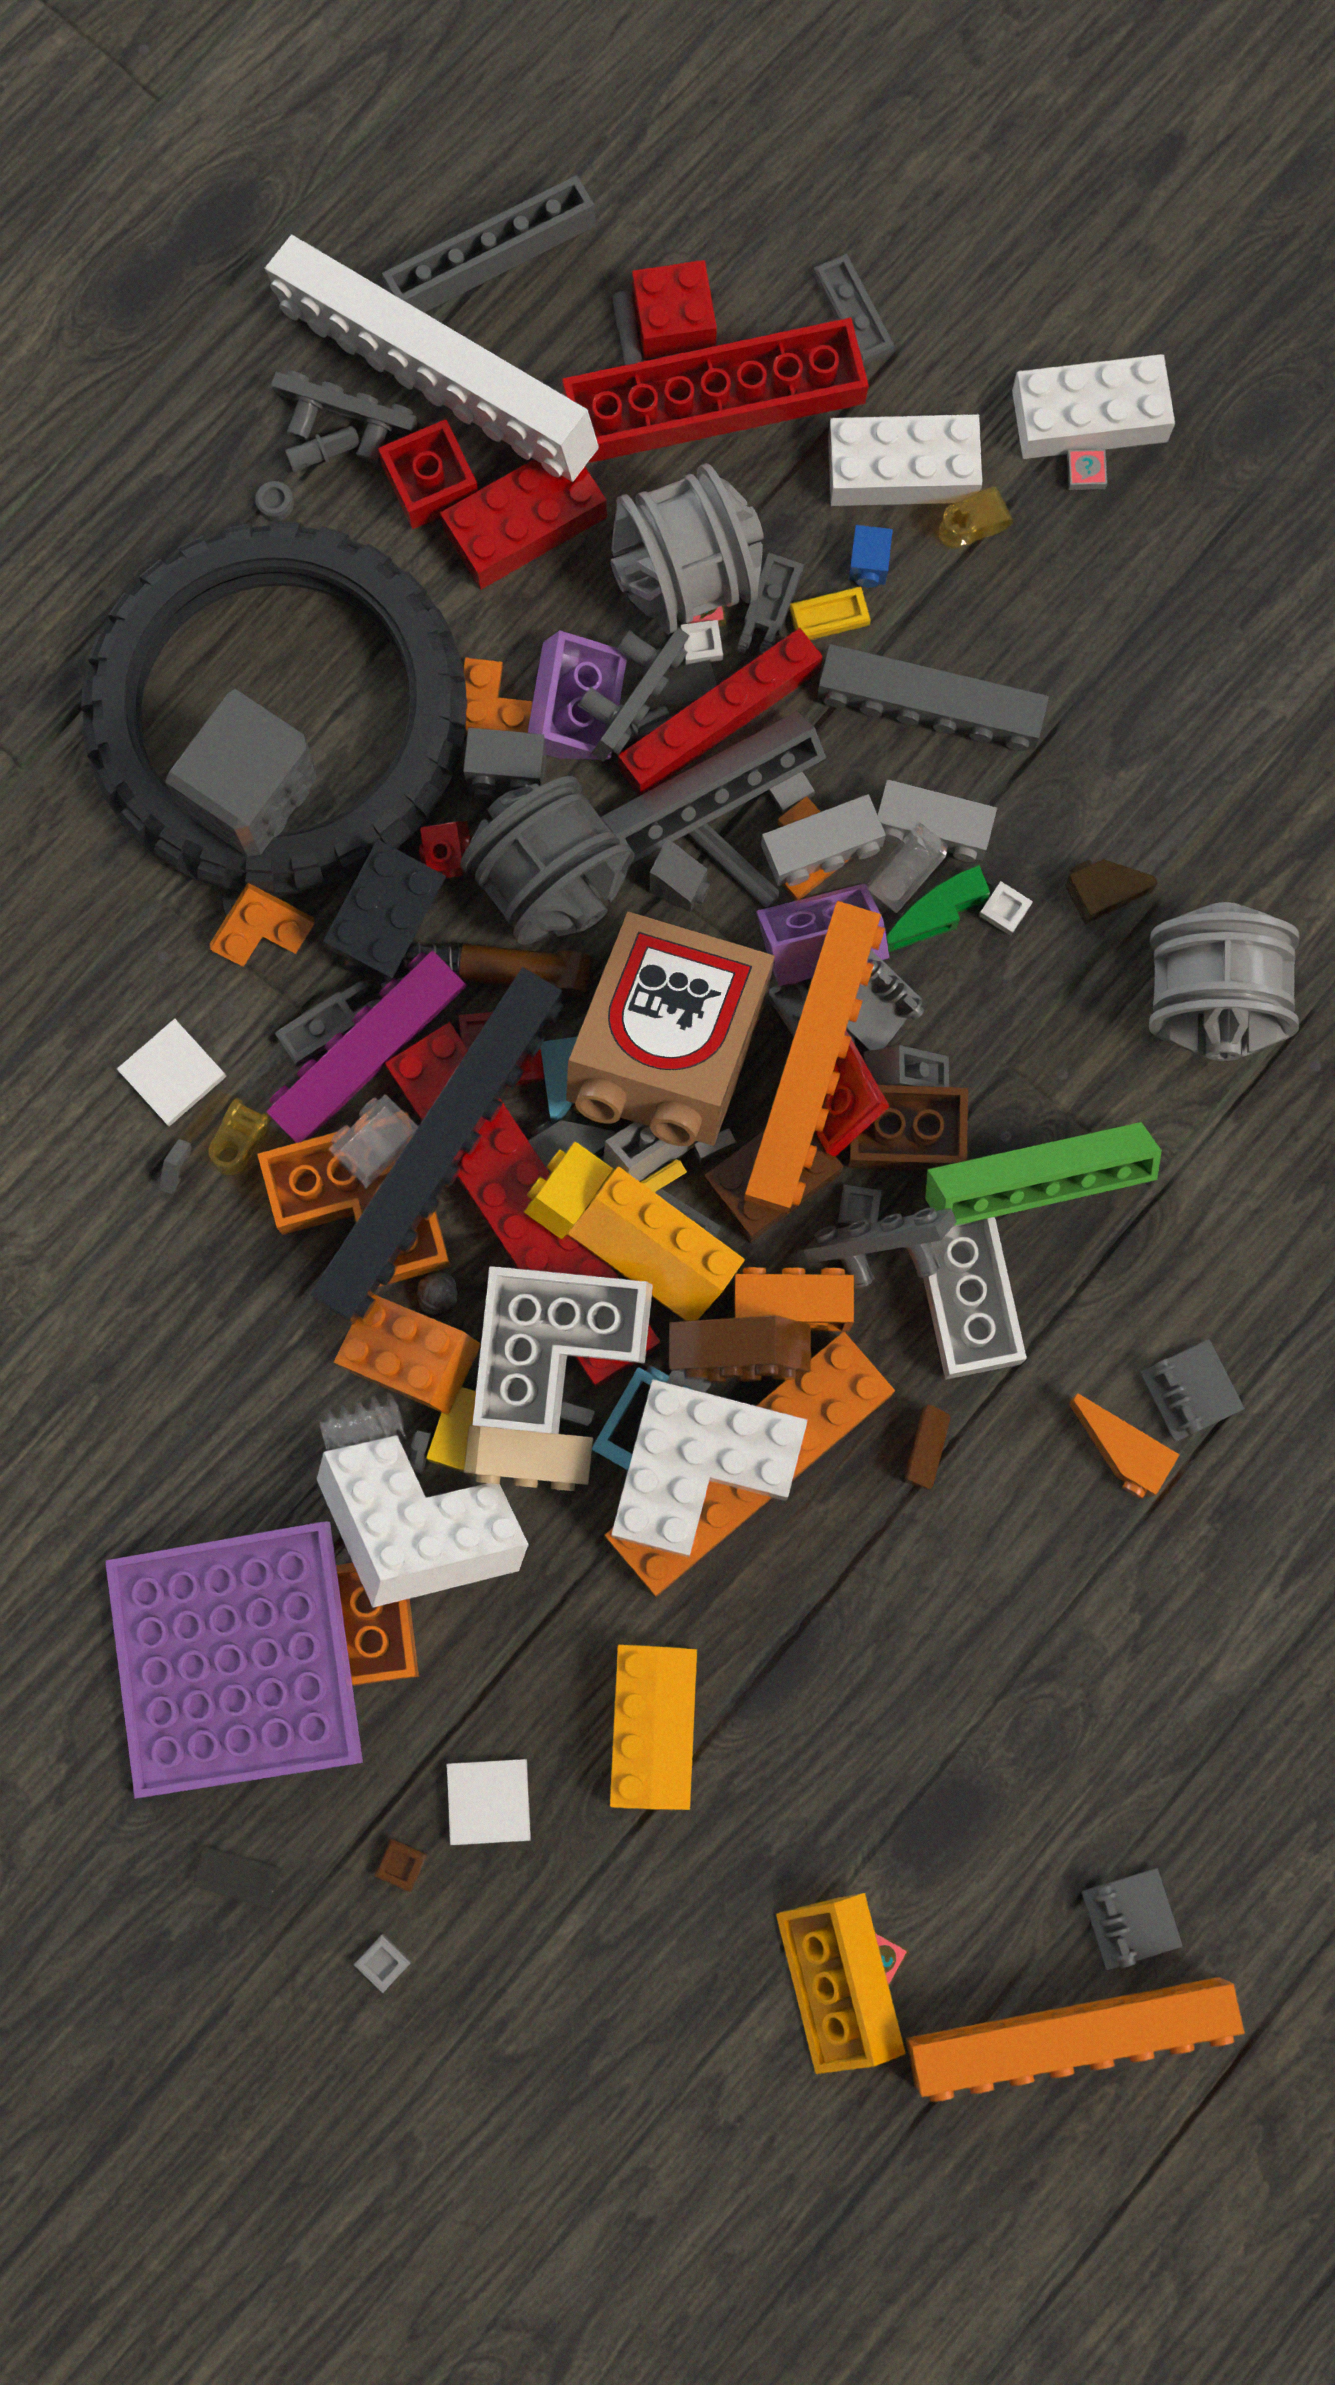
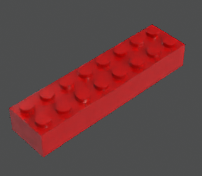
(722, 388)

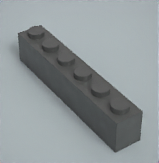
(493, 246)
(932, 698)
(716, 785)

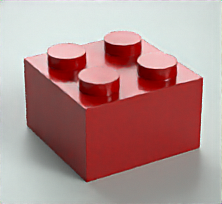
(674, 309)
(427, 472)

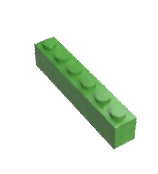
(1044, 1173)

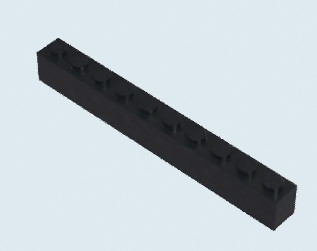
(438, 1146)

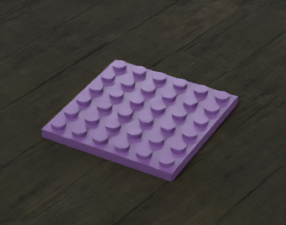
(233, 1660)

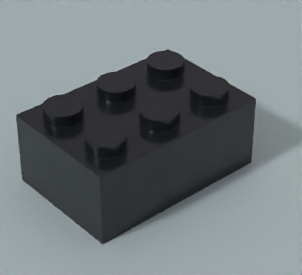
(383, 910)

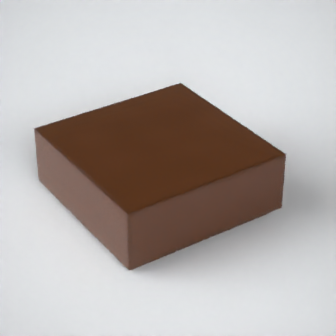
(401, 1865)

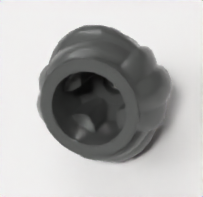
(437, 1293)

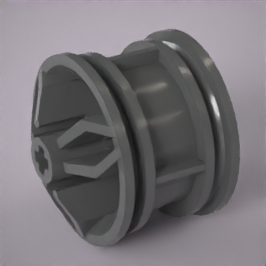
(547, 860)

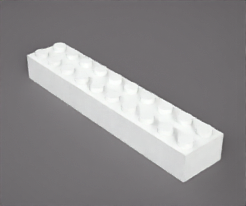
(432, 359)

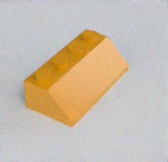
(655, 1244)
(653, 1727)
(840, 1984)

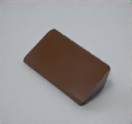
(927, 1447)

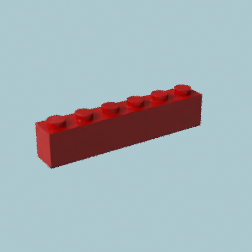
(720, 712)

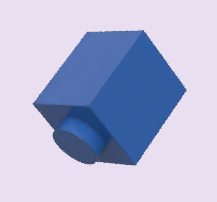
(870, 555)

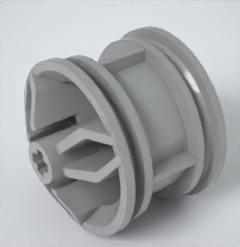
(687, 548)
(1224, 981)

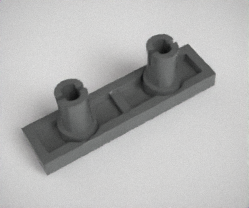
(330, 398)
(633, 711)
(892, 1232)

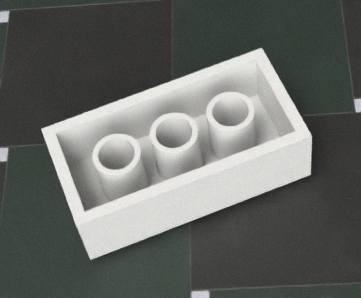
(1093, 406)
(904, 459)
(973, 1302)

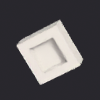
(703, 642)
(1005, 908)

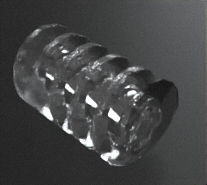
(362, 1423)

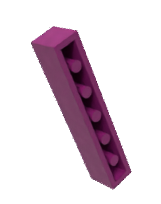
(366, 1048)

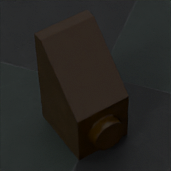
(1106, 887)

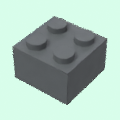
(503, 762)

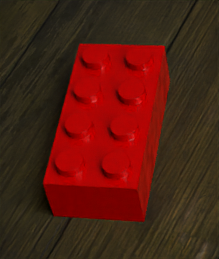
(520, 519)

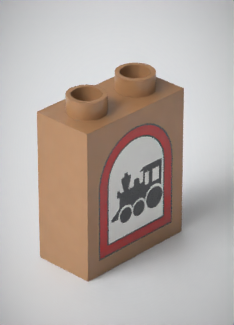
(668, 1030)

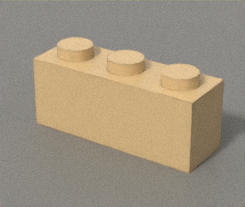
(528, 1457)

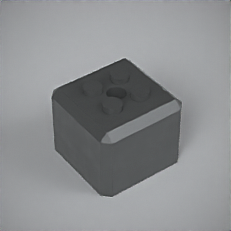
(243, 774)

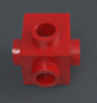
(444, 847)

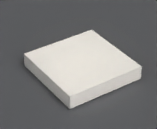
(171, 1072)
(488, 1802)

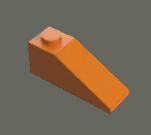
(1129, 1452)

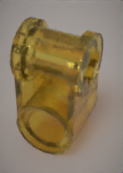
(979, 515)
(242, 1130)

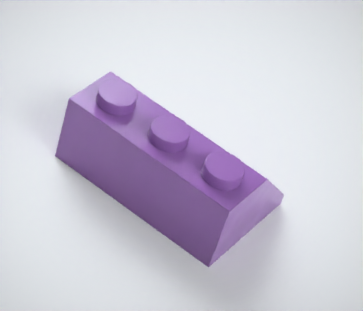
(564, 676)
(798, 930)

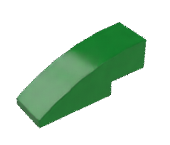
(939, 909)

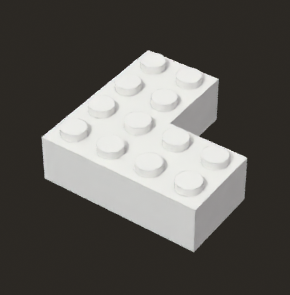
(532, 1328)
(697, 1440)
(414, 1542)

